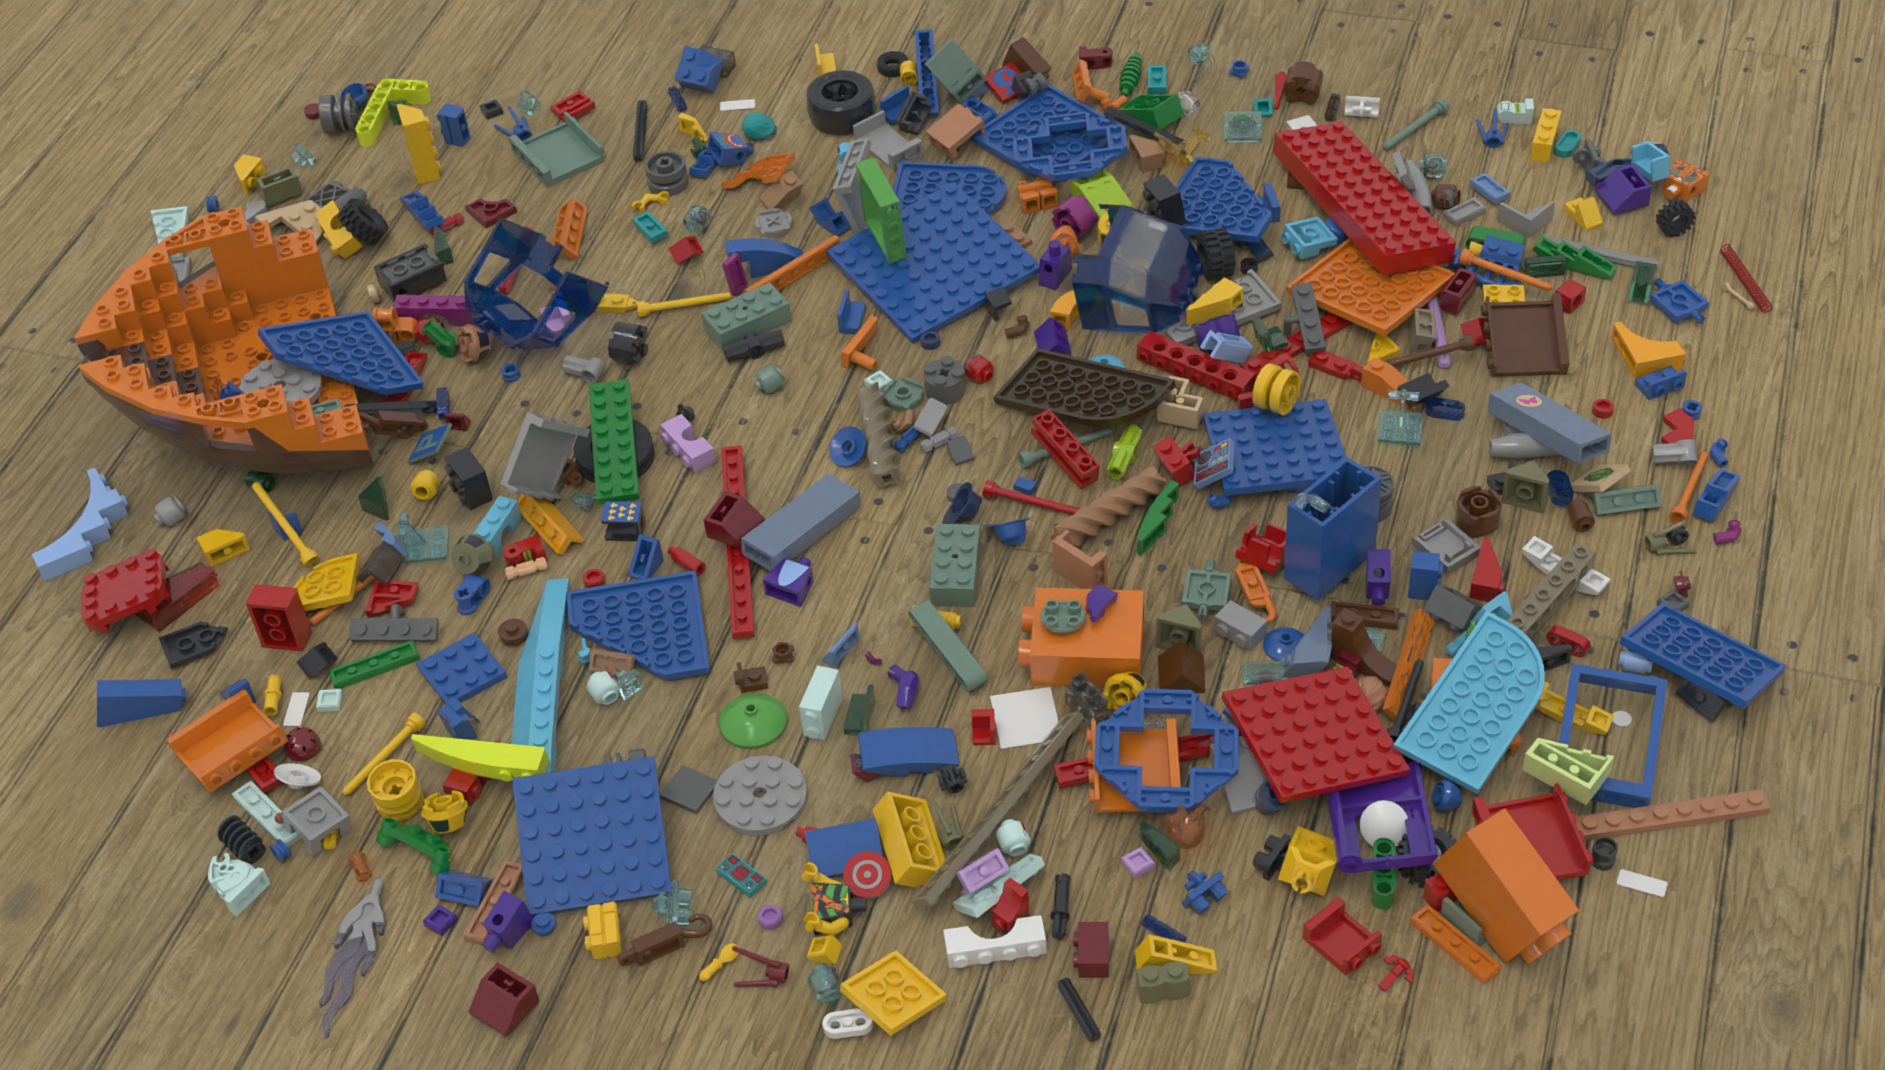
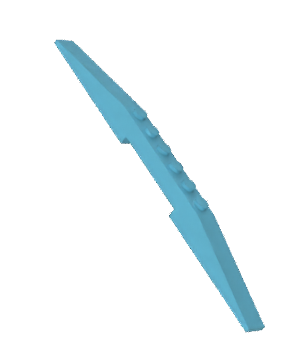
(541, 672)

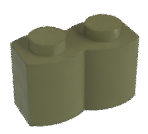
(1163, 982)

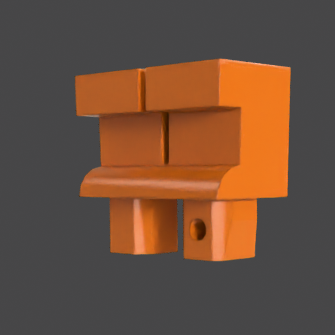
(1037, 195)

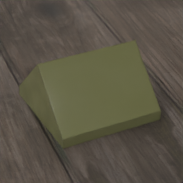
(1526, 487)
(1178, 626)

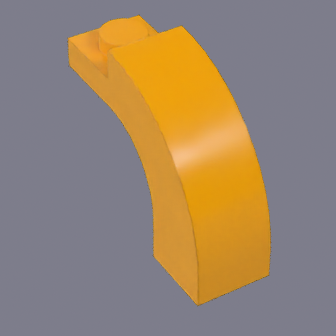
(1065, 310)

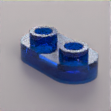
(1560, 488)

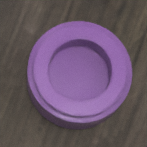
(770, 917)

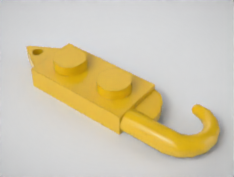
(616, 303)

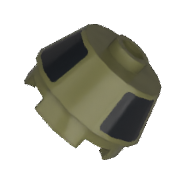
(472, 554)

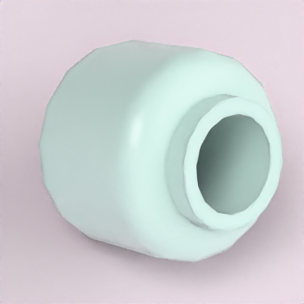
(603, 688)
(1013, 837)

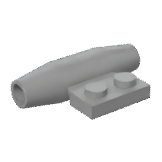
(1413, 180)
(1518, 445)

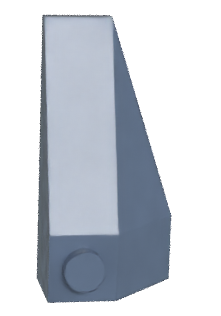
(1312, 650)

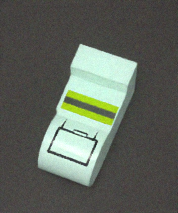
(1516, 112)

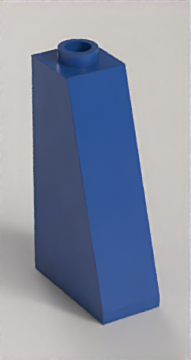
(137, 699)

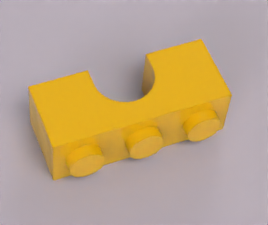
(1545, 135)
(341, 240)

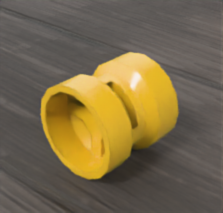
(908, 73)

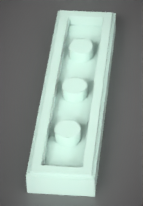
(263, 812)

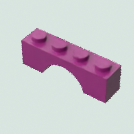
(446, 306)

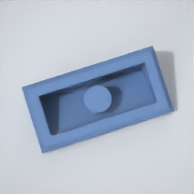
(842, 646)

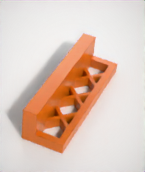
(570, 227)

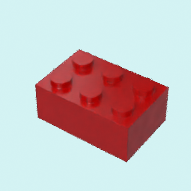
(279, 617)

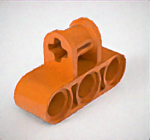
(397, 328)

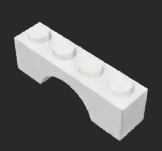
(1023, 940)

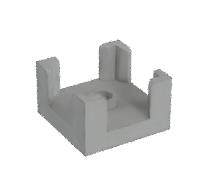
(316, 818)

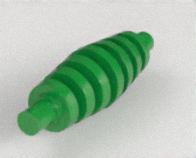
(1130, 74)

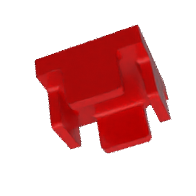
(1265, 551)

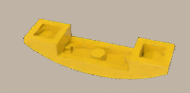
(1591, 720)

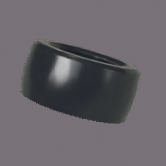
(841, 112)

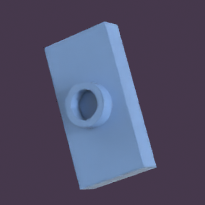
(1490, 188)

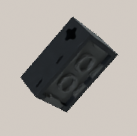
(410, 272)

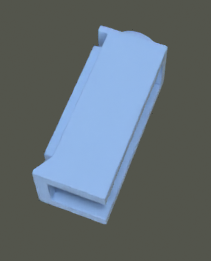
(1227, 347)

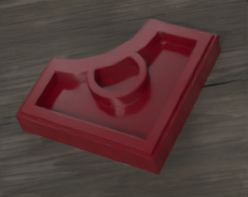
(489, 212)

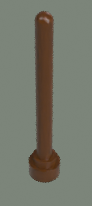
(1465, 343)

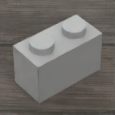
(1240, 625)

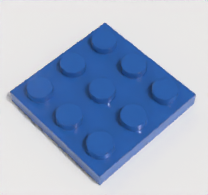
(461, 669)

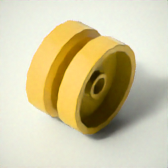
(1276, 389)

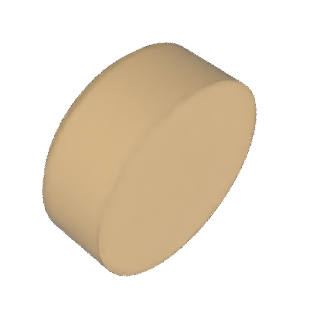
(373, 293)

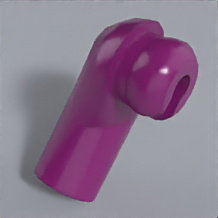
(1730, 534)

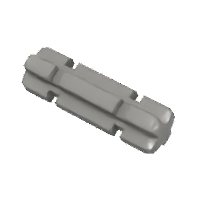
(939, 439)

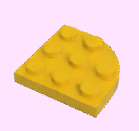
(329, 583)

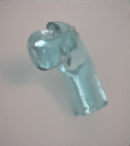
(1313, 500)

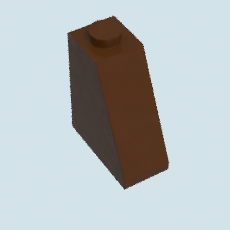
(1026, 58)

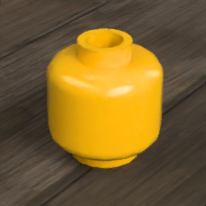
(425, 485)

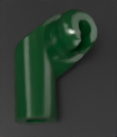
(698, 145)

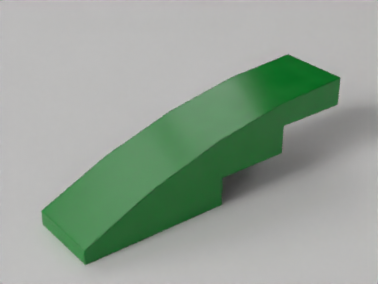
(1580, 260)
(1156, 518)

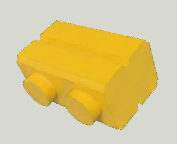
(603, 930)

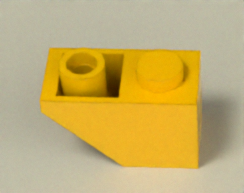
(248, 170)

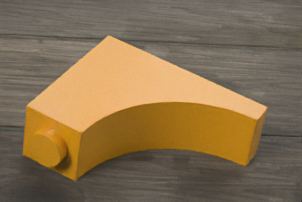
(1646, 355)

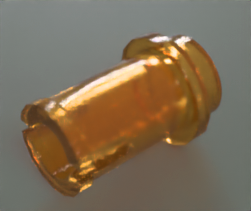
(358, 862)

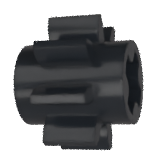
(952, 778)

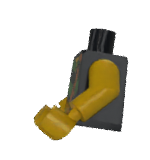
(830, 903)

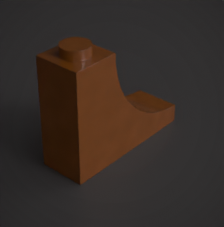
(1351, 635)

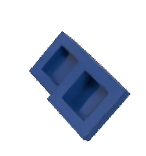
(704, 166)

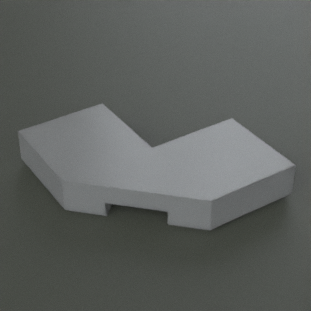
(253, 209)

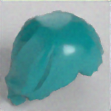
(758, 126)

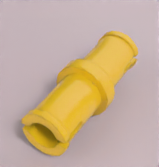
(272, 695)

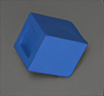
(293, 520)

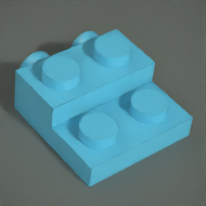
(1308, 237)

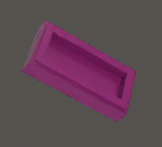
(735, 274)

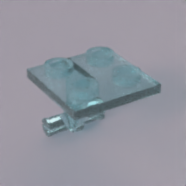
(1400, 426)
(423, 543)

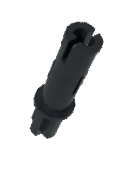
(1060, 910)

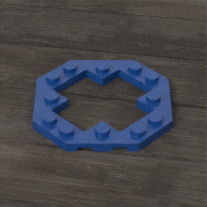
(1044, 165)
(1128, 779)

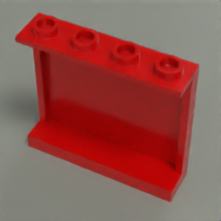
(1548, 828)

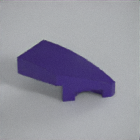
(1098, 600)

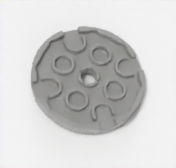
(297, 381)
(753, 816)

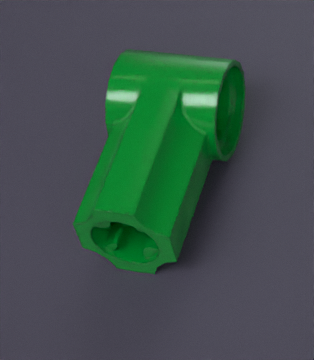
(443, 339)

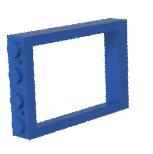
(1614, 790)

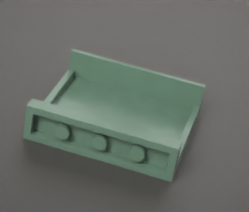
(558, 152)

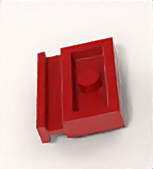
(574, 105)

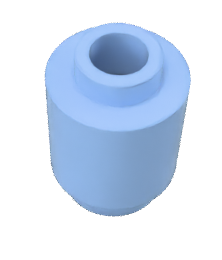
(1634, 662)

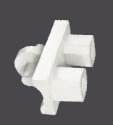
(1362, 106)

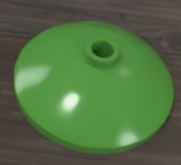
(753, 721)

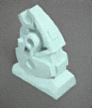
(236, 882)

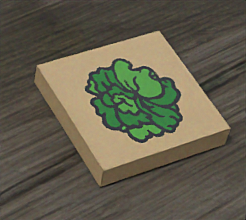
(1600, 478)

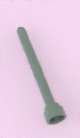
(1439, 108)
(1027, 458)

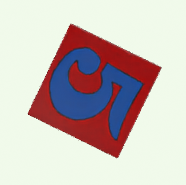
(1001, 82)

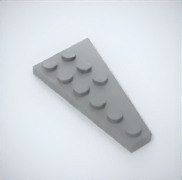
(1257, 302)

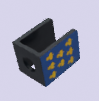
(624, 520)

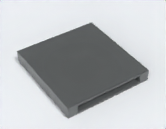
(689, 789)

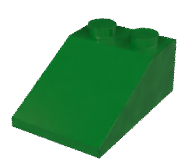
(1155, 109)

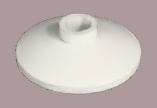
(297, 775)

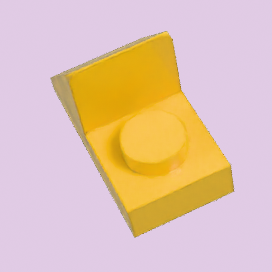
(1584, 212)

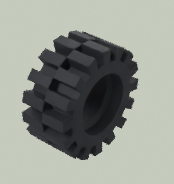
(1675, 209)

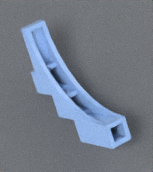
(91, 528)

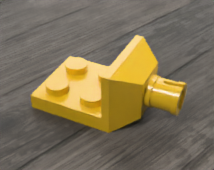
(1309, 862)

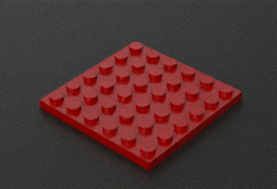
(1314, 734)

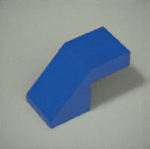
(828, 218)

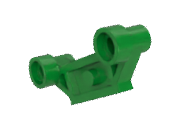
(418, 838)

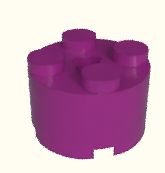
(1076, 214)

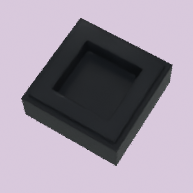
(491, 109)

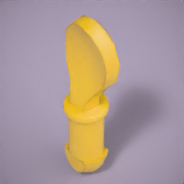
(726, 955)

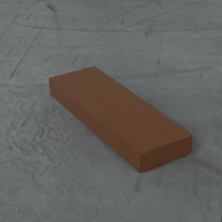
(1373, 615)

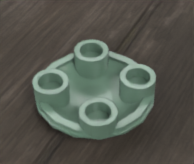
(1062, 615)

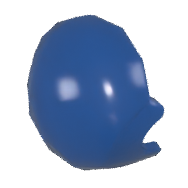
(359, 93)

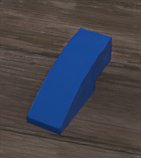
(1716, 494)

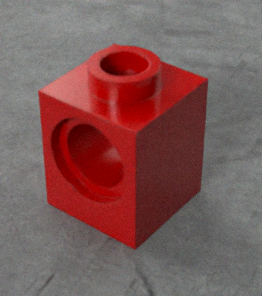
(1571, 295)

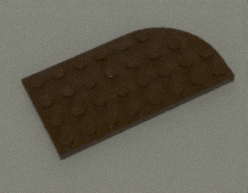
(1082, 389)

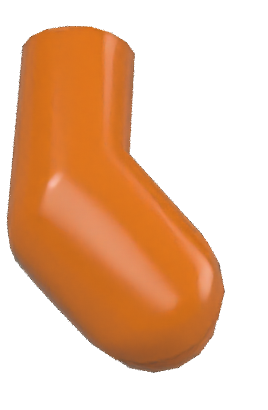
(1115, 104)

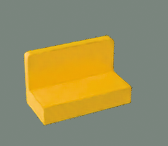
(825, 62)

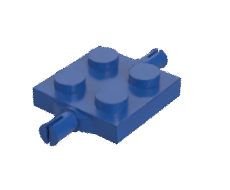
(1679, 301)

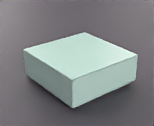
(878, 377)
(329, 700)

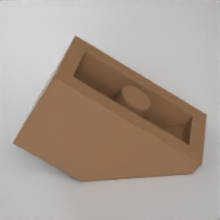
(1146, 153)
(782, 191)

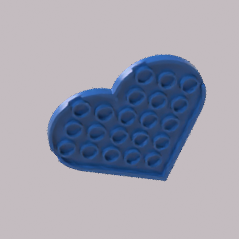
(920, 179)

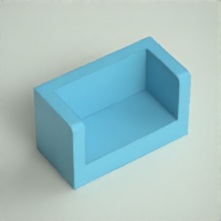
(1650, 161)

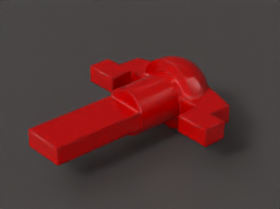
(1401, 966)

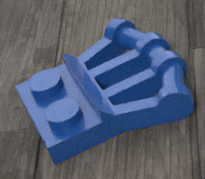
(1501, 253)

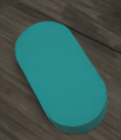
(1567, 143)

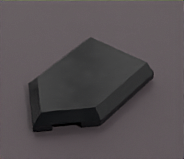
(191, 642)

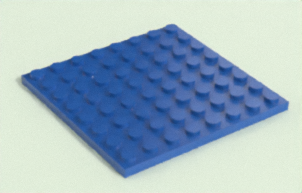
(949, 265)

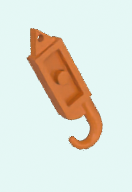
(1255, 589)

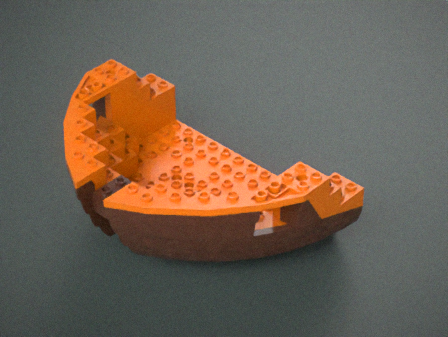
(167, 341)

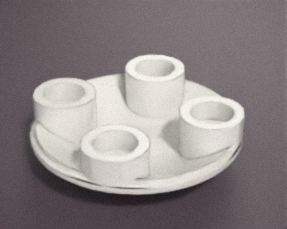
(1383, 820)

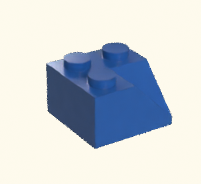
(698, 70)

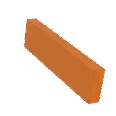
(1455, 944)

